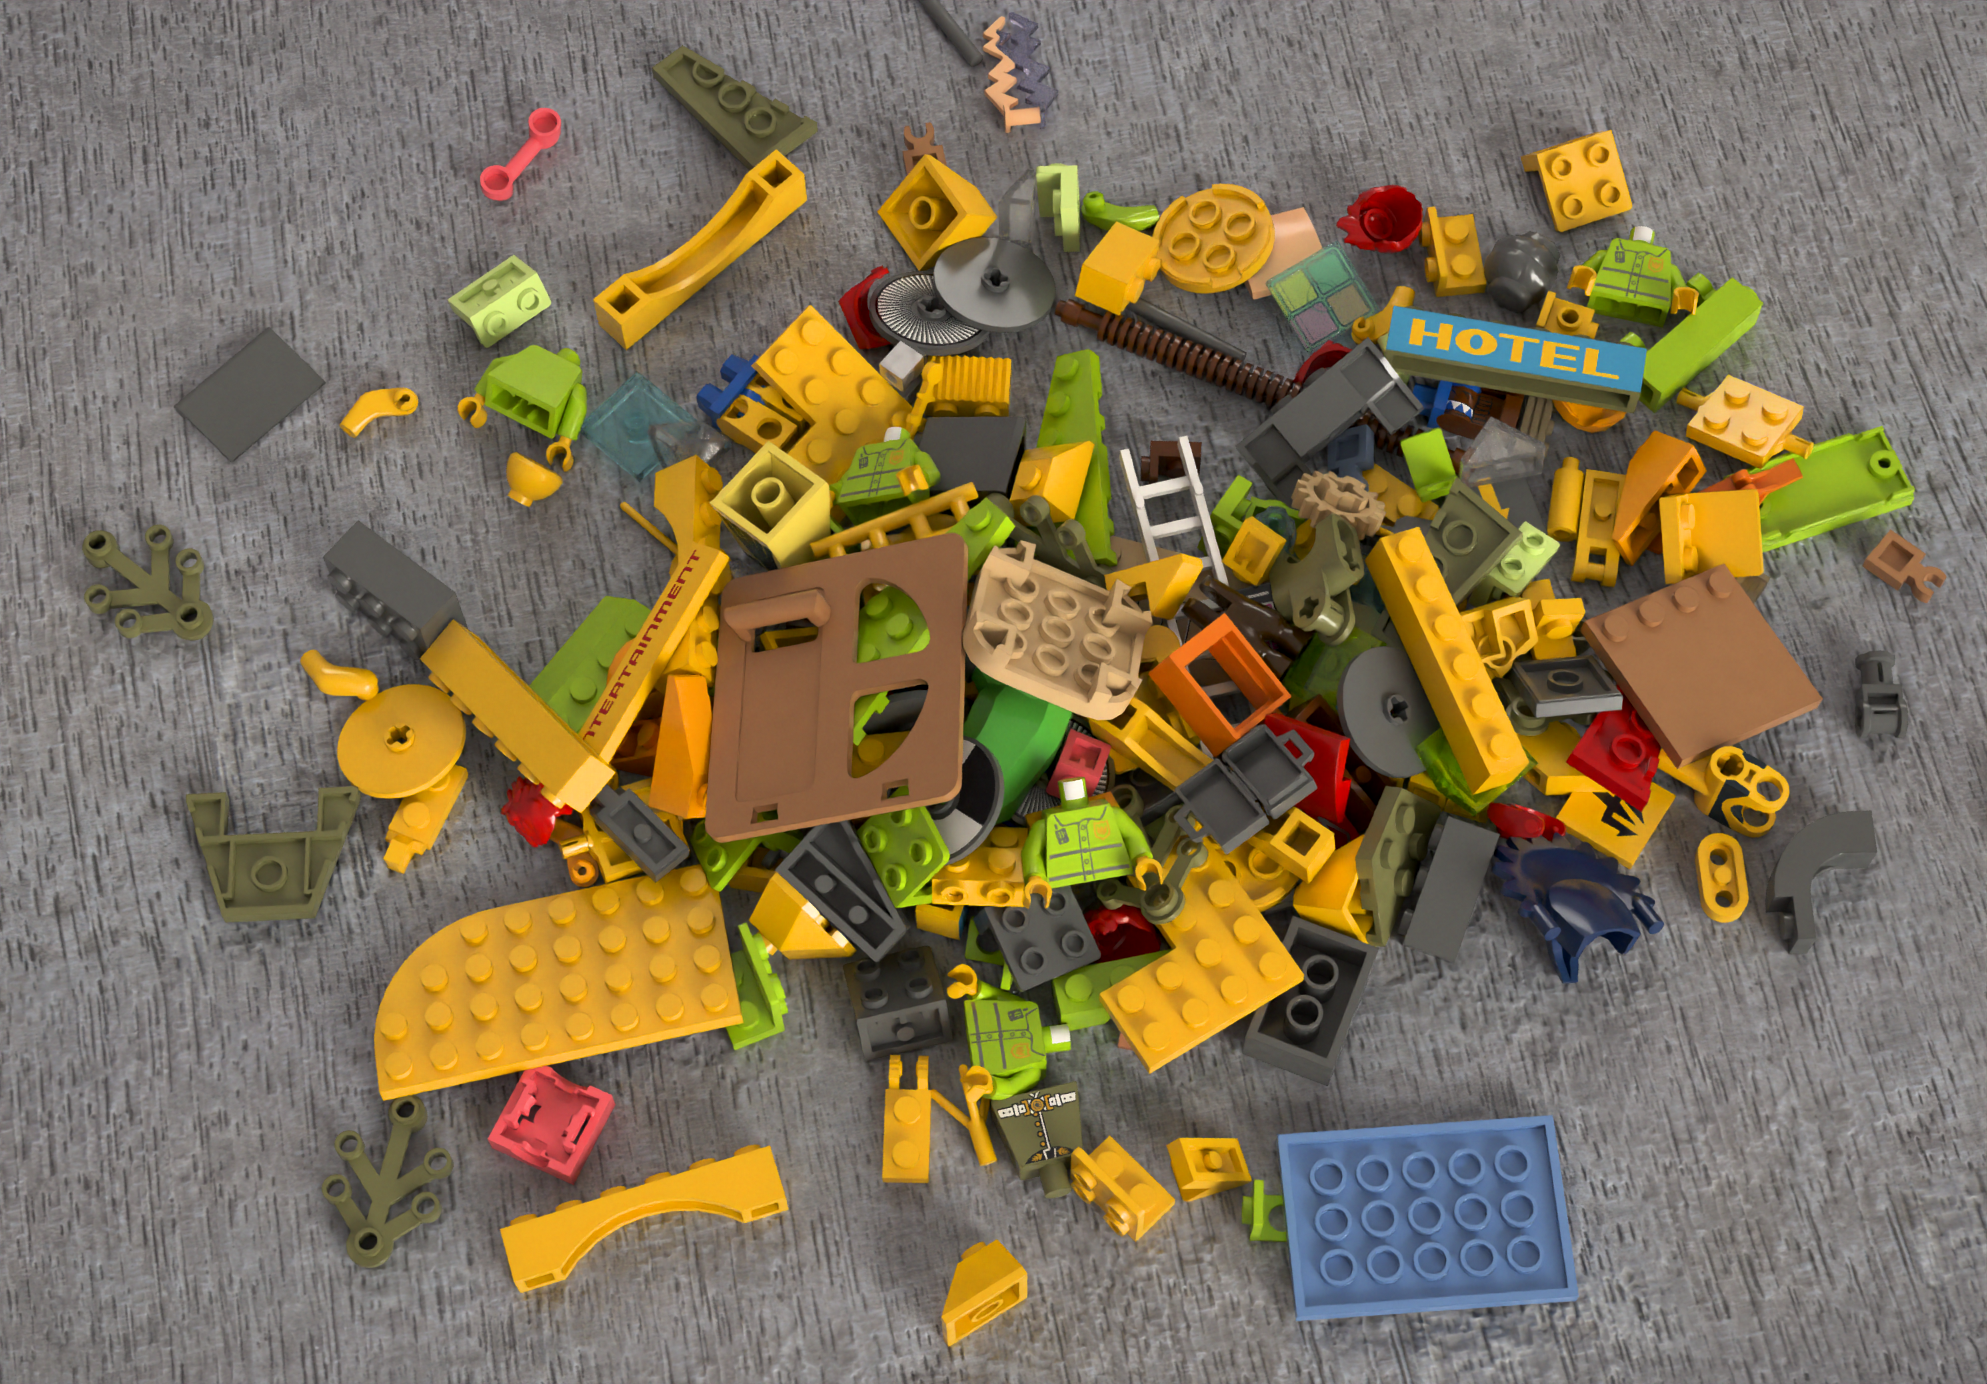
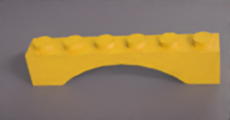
(649, 295)
(684, 498)
(1159, 750)
(551, 1245)

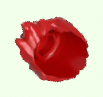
(1383, 220)
(531, 812)
(1122, 933)

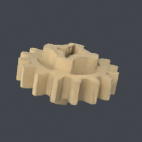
(1327, 494)

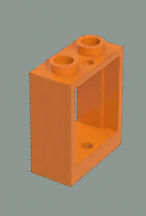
(1240, 664)

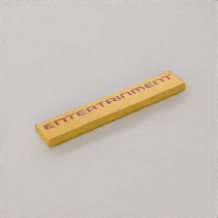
(652, 649)

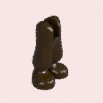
(1254, 621)

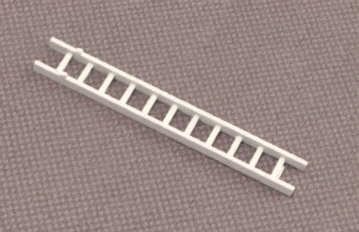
(1212, 561)

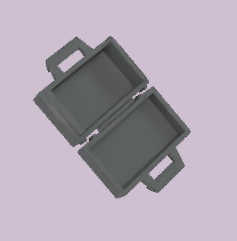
(1260, 772)

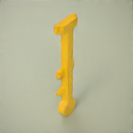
(931, 375)

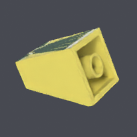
(775, 509)

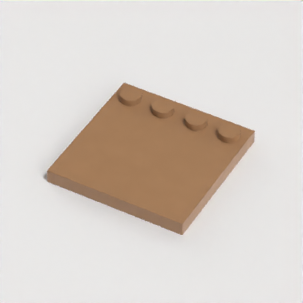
(1700, 665)

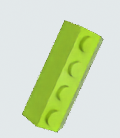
(580, 668)

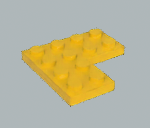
(833, 392)
(1217, 973)

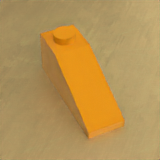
(1656, 470)
(683, 748)

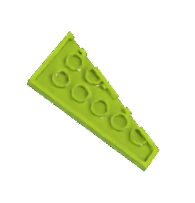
(1074, 417)
(894, 623)

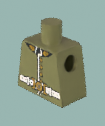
(1041, 1134)

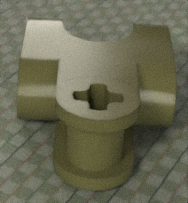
(1316, 589)

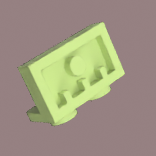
(1060, 199)
(501, 300)
(1517, 567)

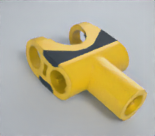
(1728, 786)

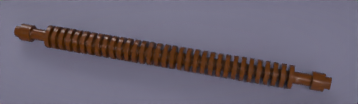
(1155, 344)

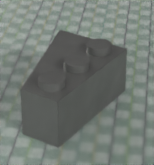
(844, 886)
(1448, 889)

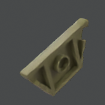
(1391, 855)

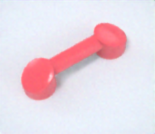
(544, 132)

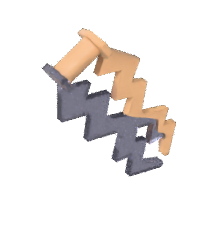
(1041, 94)

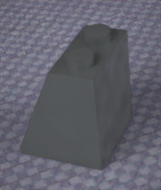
(974, 451)

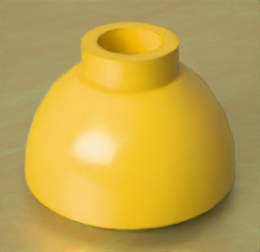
(530, 479)

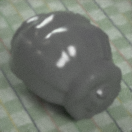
(1521, 270)

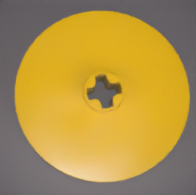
(384, 766)

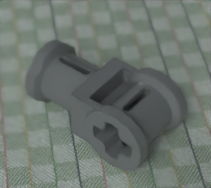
(1879, 701)

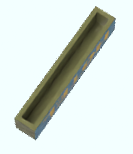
(1515, 359)

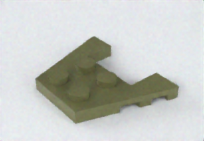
(272, 872)

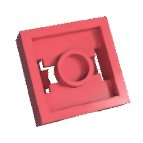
(562, 1111)

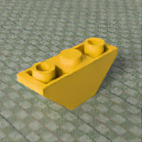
(1552, 772)

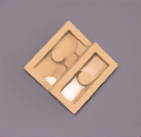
(1293, 243)

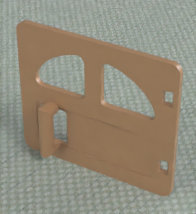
(790, 710)

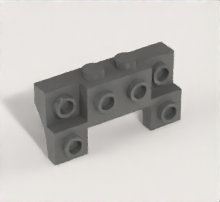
(1322, 412)

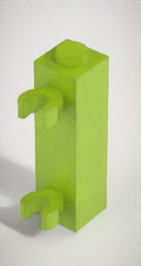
(1697, 340)

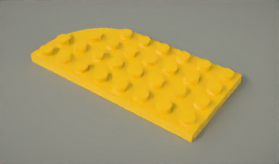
(558, 983)

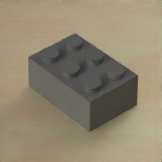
(390, 590)
(1311, 1021)

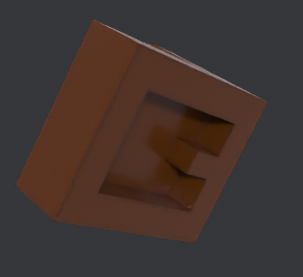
(1166, 460)

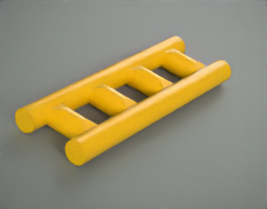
(914, 514)

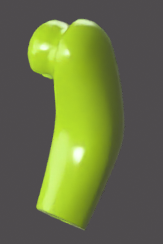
(1105, 214)

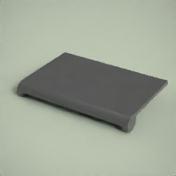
(249, 394)

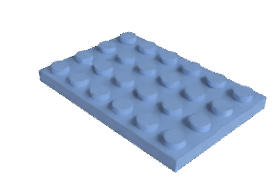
(1425, 1218)

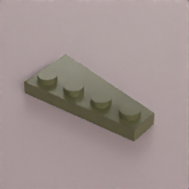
(732, 109)
(1466, 545)

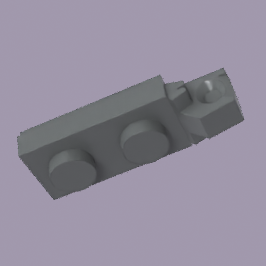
(638, 831)

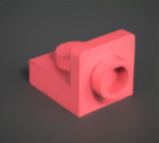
(1079, 758)

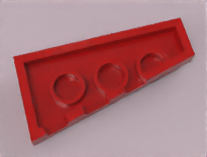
(1619, 754)

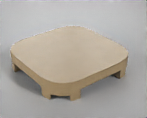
(1055, 634)

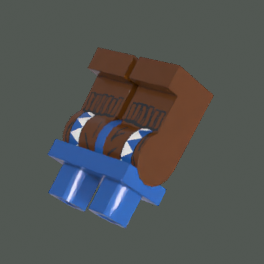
(1466, 408)

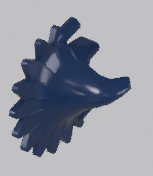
(1573, 897)

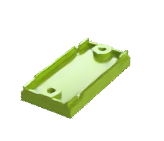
(1837, 488)

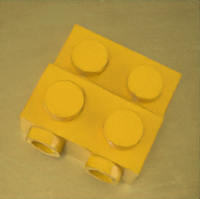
(987, 875)

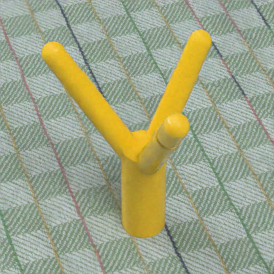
(975, 1124)

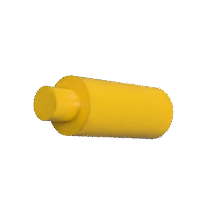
(1566, 501)

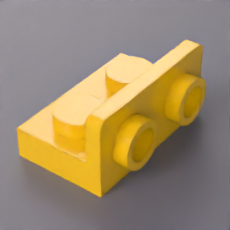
(1453, 254)

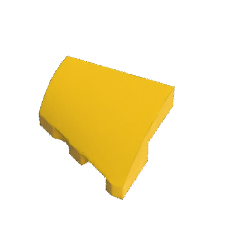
(1501, 632)

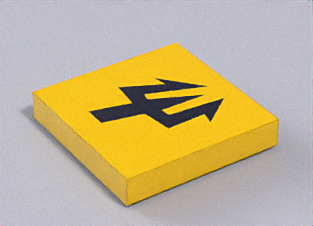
(1614, 824)

